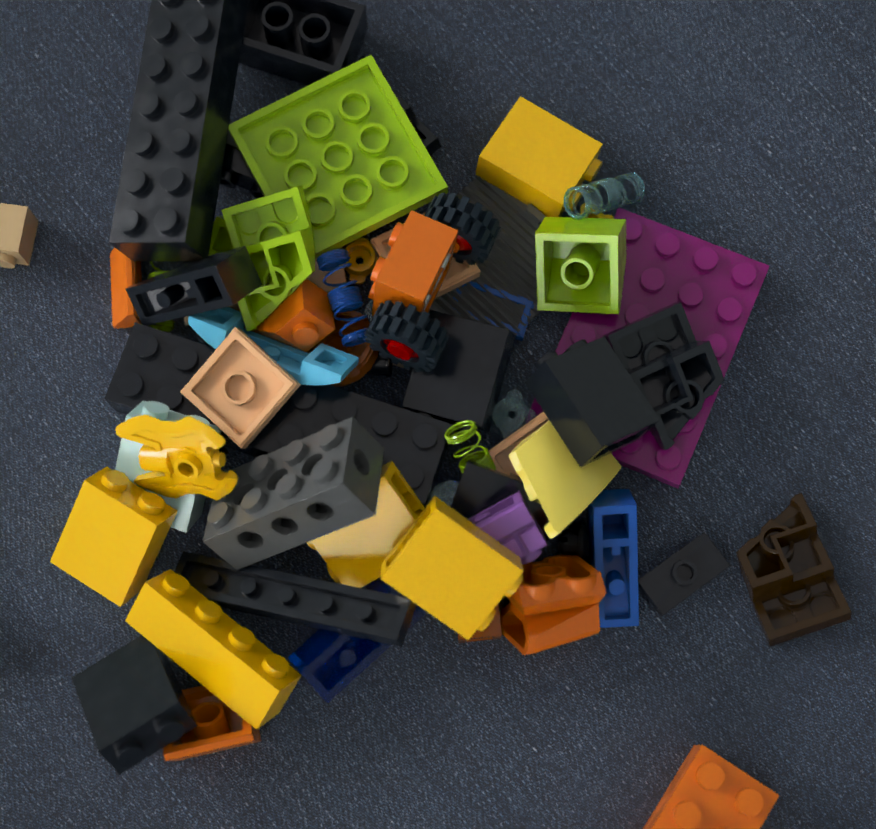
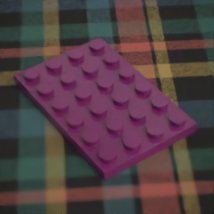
(717, 297)

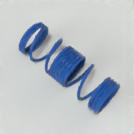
(342, 298)

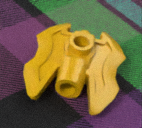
(180, 455)

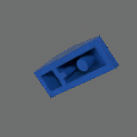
(615, 555)

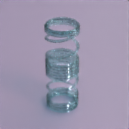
(615, 191)

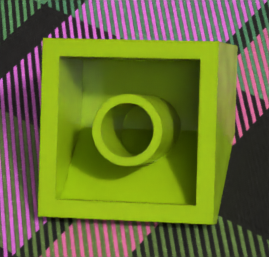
(580, 264)

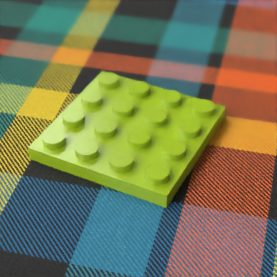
(346, 149)

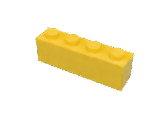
(213, 648)

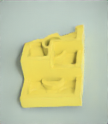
(556, 479)

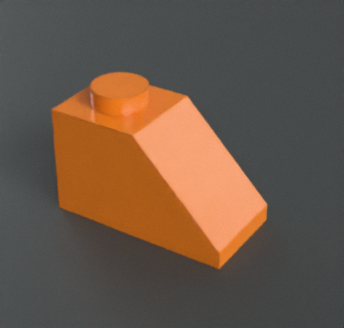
(300, 319)

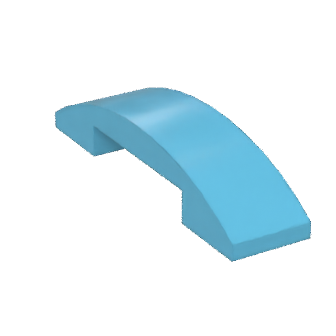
(320, 367)

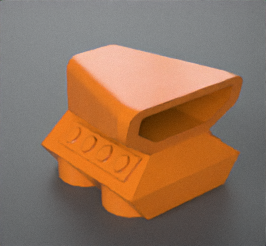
(553, 604)

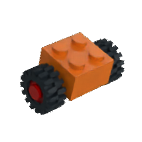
(415, 272)

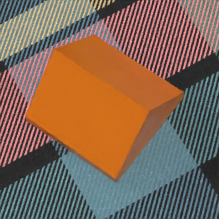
(217, 728)

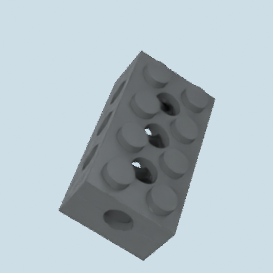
(297, 494)

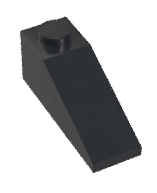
(195, 287)

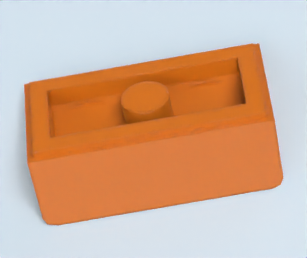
(123, 274)

